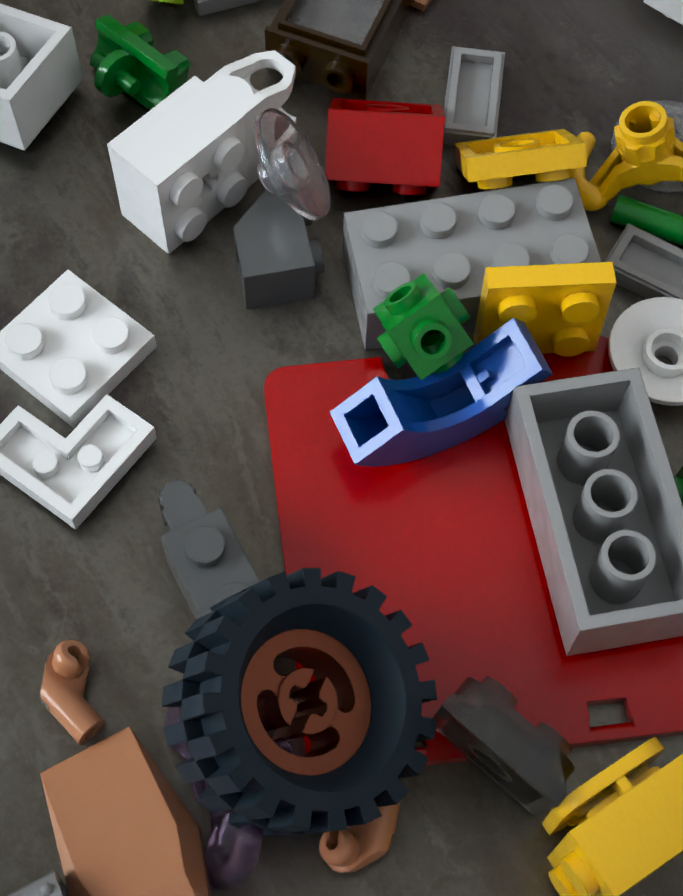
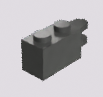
(201, 549)

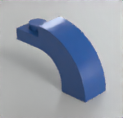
(417, 418)

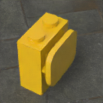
(625, 825)

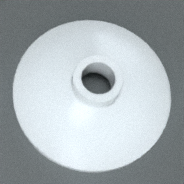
(649, 331)

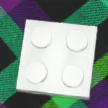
(72, 347)

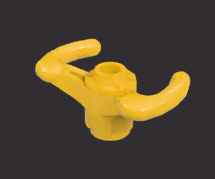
(643, 155)

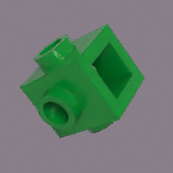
(423, 327)

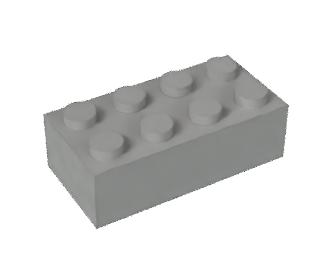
(457, 240)
(601, 508)

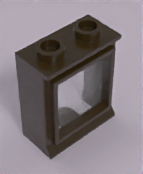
(337, 40)

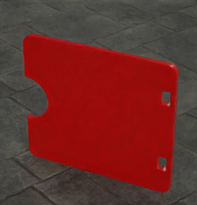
(457, 558)

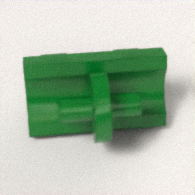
(132, 65)

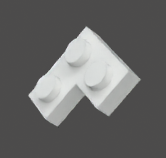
(74, 471)

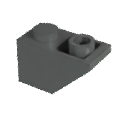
(275, 254)

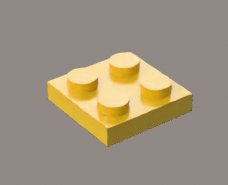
(498, 159)
(556, 302)

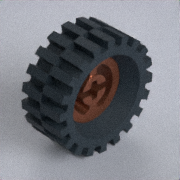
(356, 712)

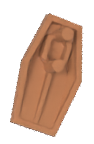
(123, 824)

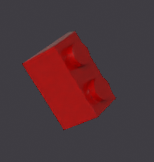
(384, 145)

